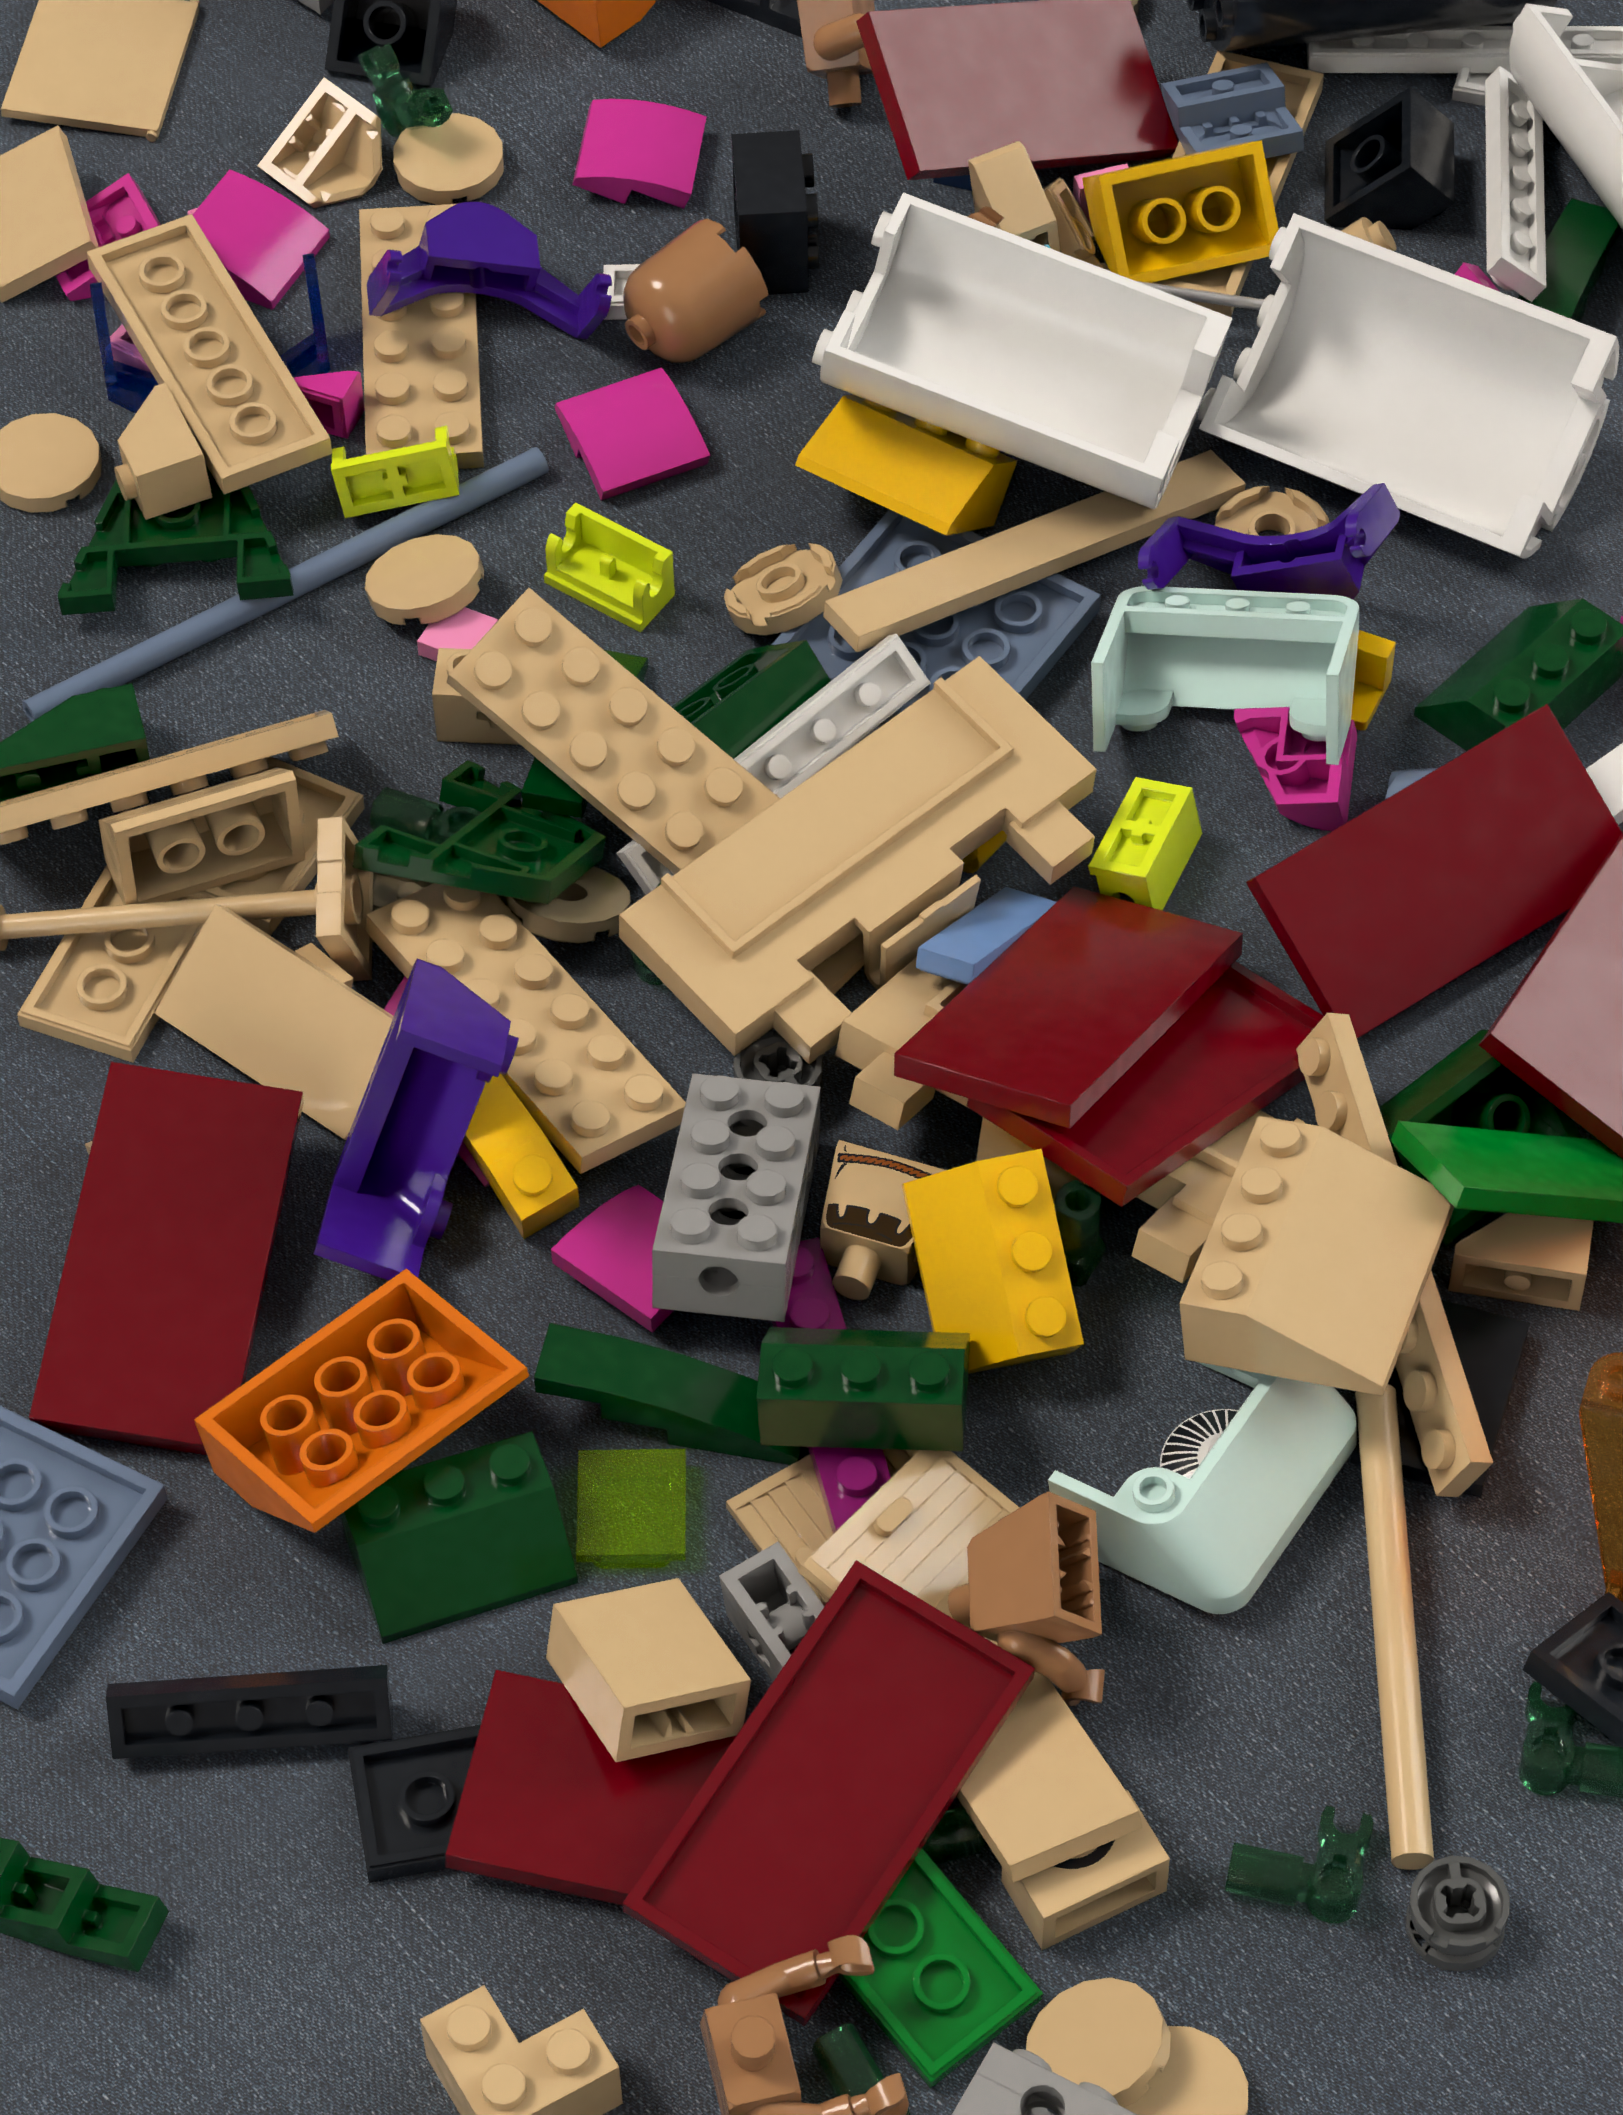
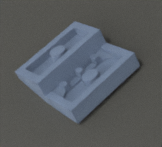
(1232, 110)

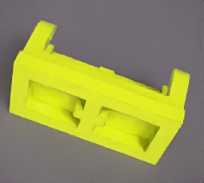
(396, 476)
(610, 568)
(1148, 843)

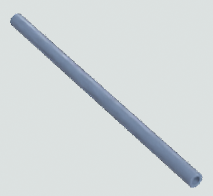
(305, 578)

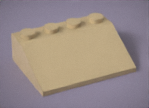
(1313, 1261)

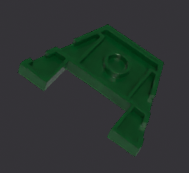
(203, 531)
(498, 852)

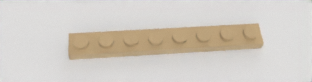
(1428, 1361)

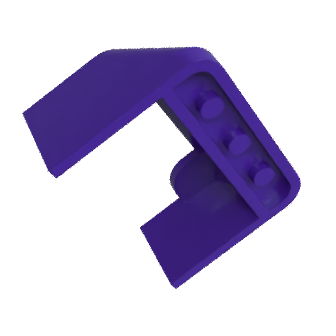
(412, 1125)

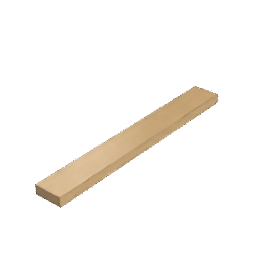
(1023, 555)

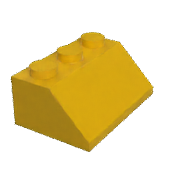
(1184, 213)
(909, 466)
(994, 1259)

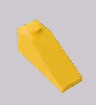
(519, 1160)

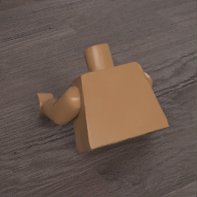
(835, 46)
(1038, 1587)
(751, 2045)

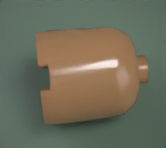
(692, 295)

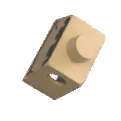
(867, 1219)

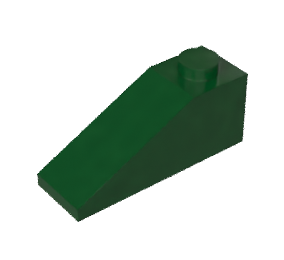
(74, 741)

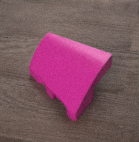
(1297, 769)

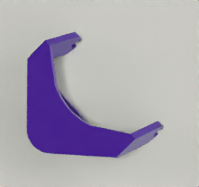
(490, 254)
(1308, 562)

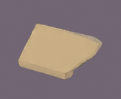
(327, 149)

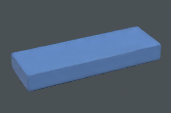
(981, 935)

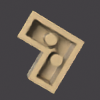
(493, 2074)

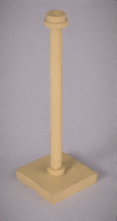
(338, 901)

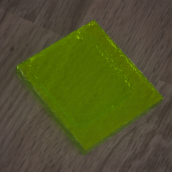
(631, 1507)

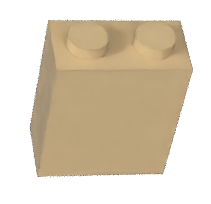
(647, 1669)

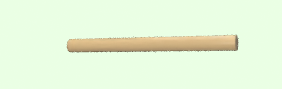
(1394, 1631)

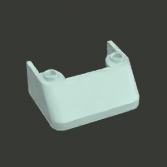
(1227, 654)
(1234, 1517)

